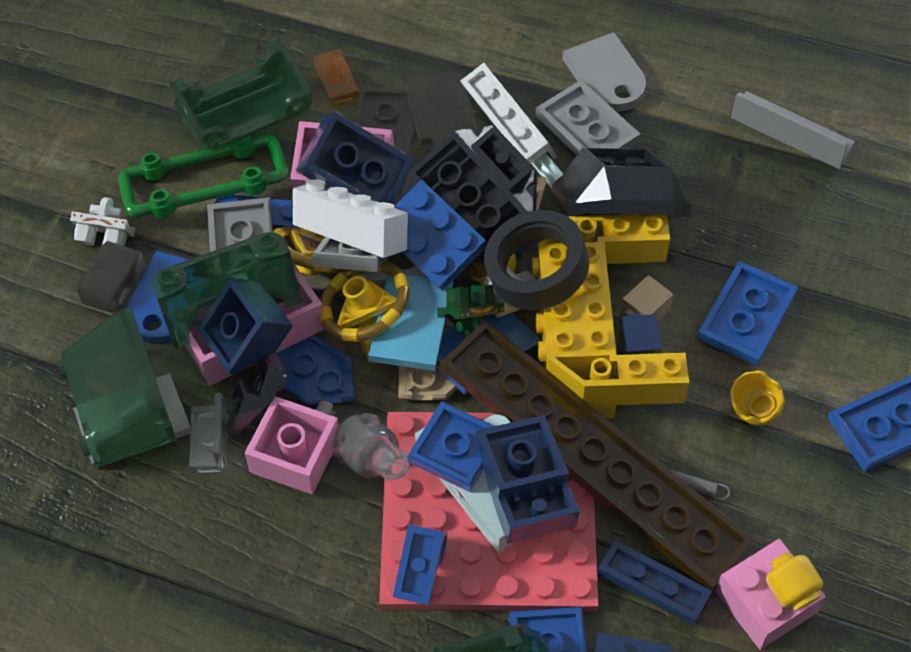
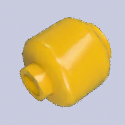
(794, 581)

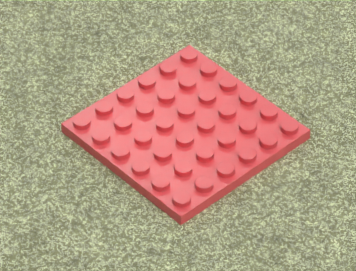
(526, 576)

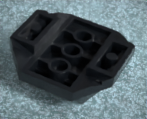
(482, 165)
(619, 184)

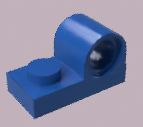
(419, 564)

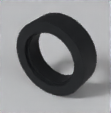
(524, 229)

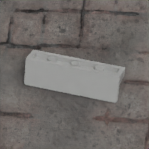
(791, 129)

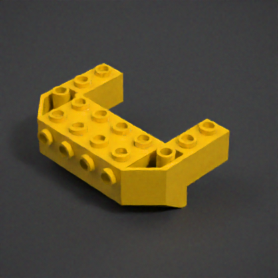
(580, 331)

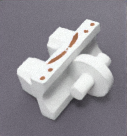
(88, 225)

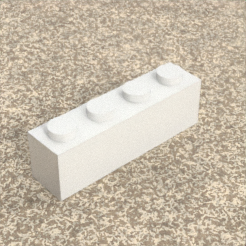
(350, 218)

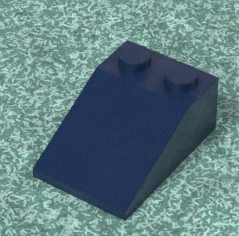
(354, 160)

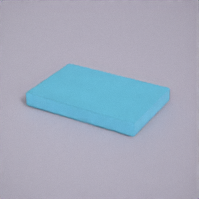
(418, 333)

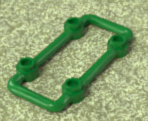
(164, 204)

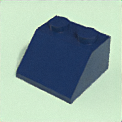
(244, 325)

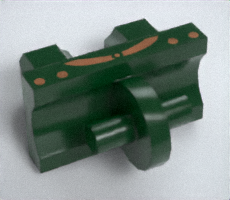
(470, 313)

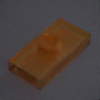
(335, 76)

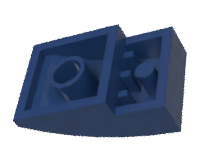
(527, 479)

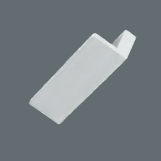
(506, 114)

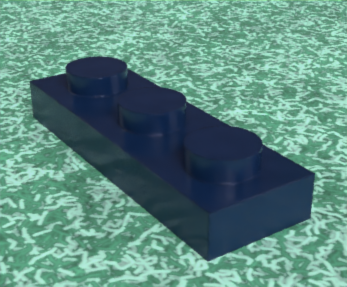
(654, 582)

